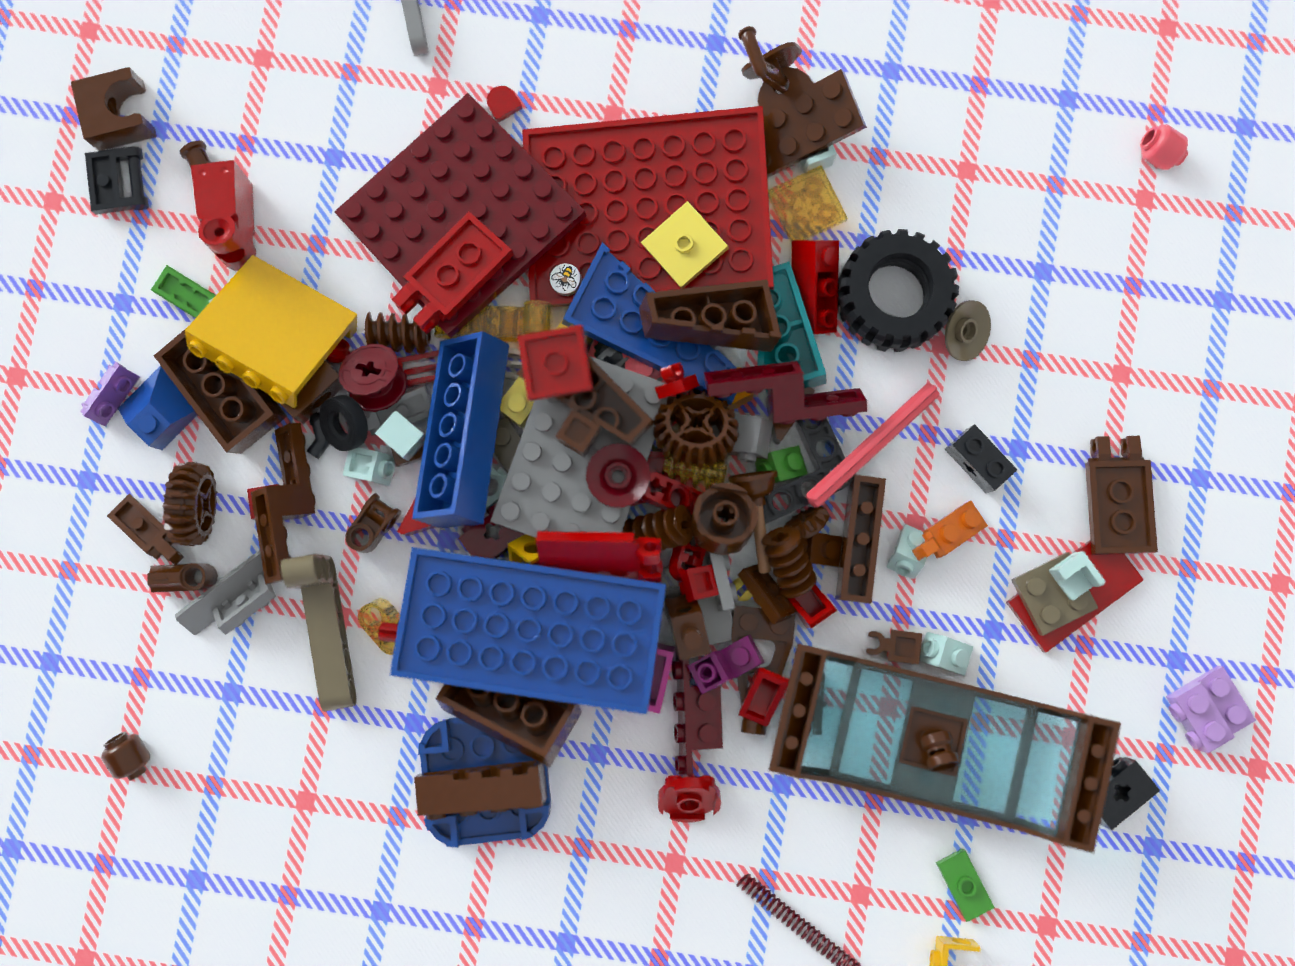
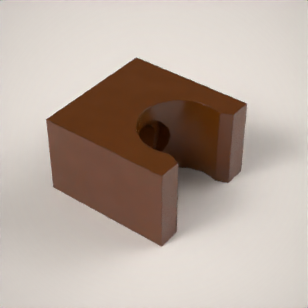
(99, 105)
(317, 390)

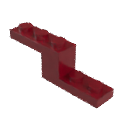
(785, 392)

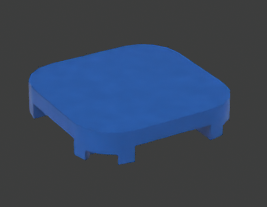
(459, 745)

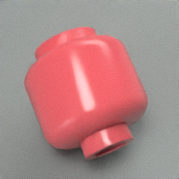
(1164, 147)

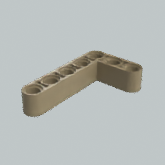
(326, 627)

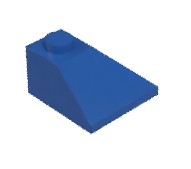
(157, 410)

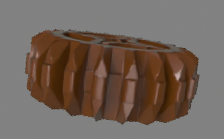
(696, 439)
(189, 504)

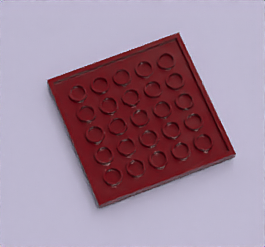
(456, 169)

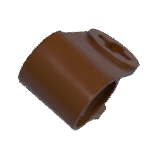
(373, 523)

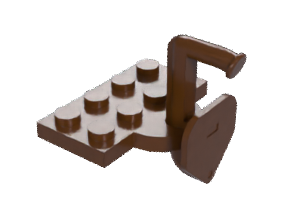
(806, 113)

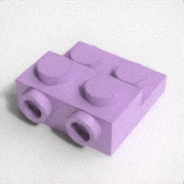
(1210, 710)

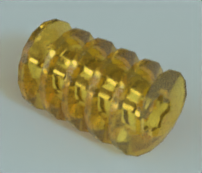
(707, 474)

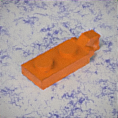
(950, 531)

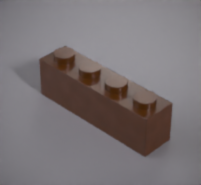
(860, 539)

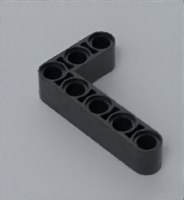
(821, 464)

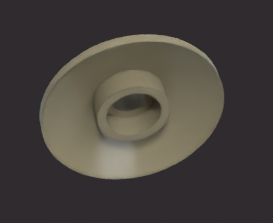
(967, 330)

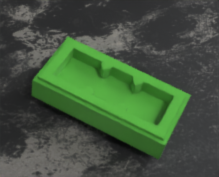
(182, 291)
(965, 885)

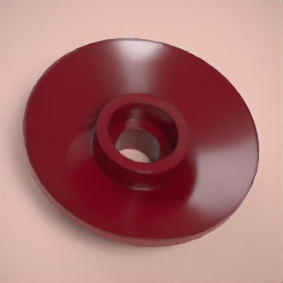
(612, 459)

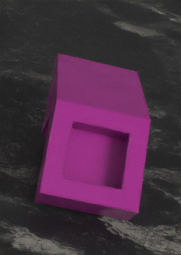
(726, 664)

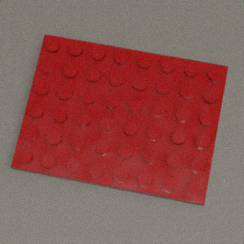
(640, 173)

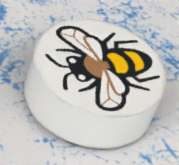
(565, 279)

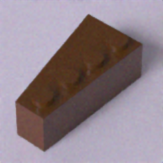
(713, 315)
(481, 789)

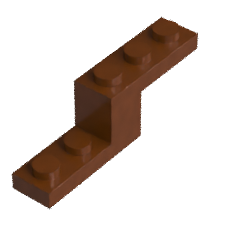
(284, 501)

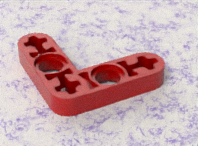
(663, 500)

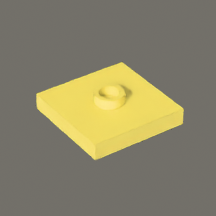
(684, 245)

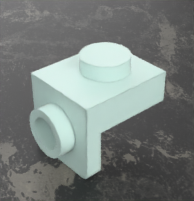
(903, 559)
(946, 653)

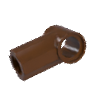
(181, 577)

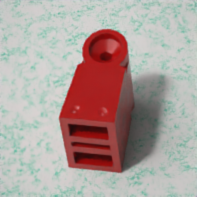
(225, 211)

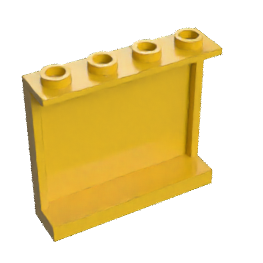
(269, 330)

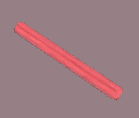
(872, 445)

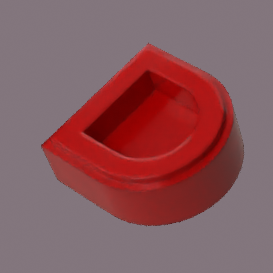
(502, 102)

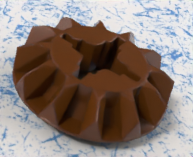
(809, 521)

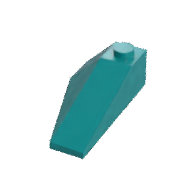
(795, 329)

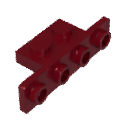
(698, 718)

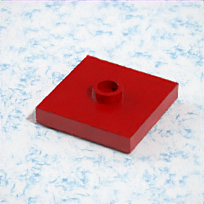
(555, 363)

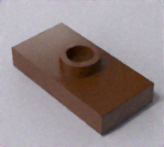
(766, 594)

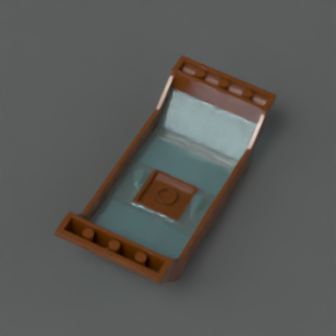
(1018, 757)

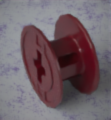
(373, 377)

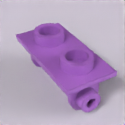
(115, 387)

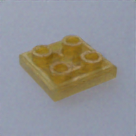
(807, 205)

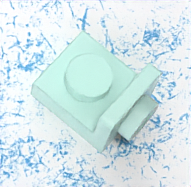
(369, 466)

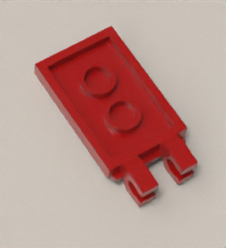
(452, 272)
(602, 553)

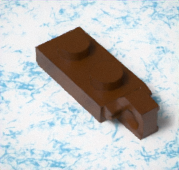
(144, 529)

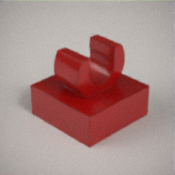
(675, 381)
(698, 583)

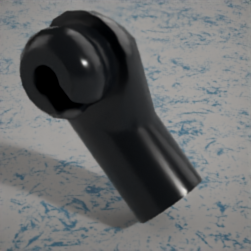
(320, 443)

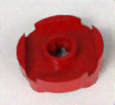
(689, 798)

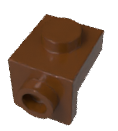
(824, 549)

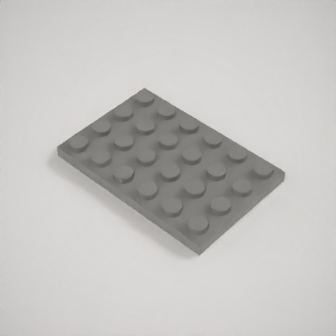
(548, 480)

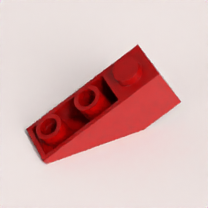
(816, 274)

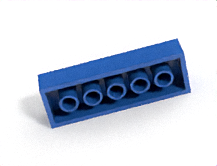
(461, 431)

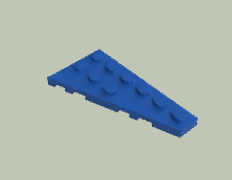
(609, 311)

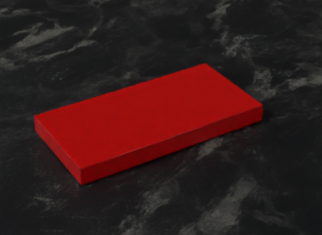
(1119, 578)

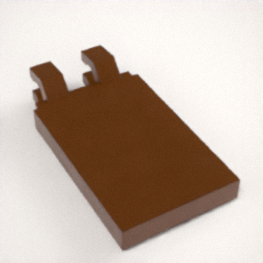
(1120, 499)

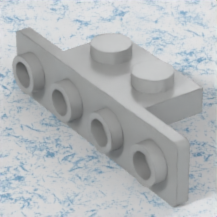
(229, 599)
(717, 609)

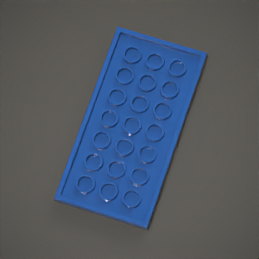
(529, 630)

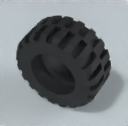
(924, 263)

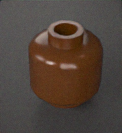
(125, 756)

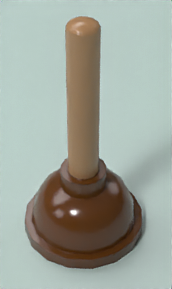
(758, 486)

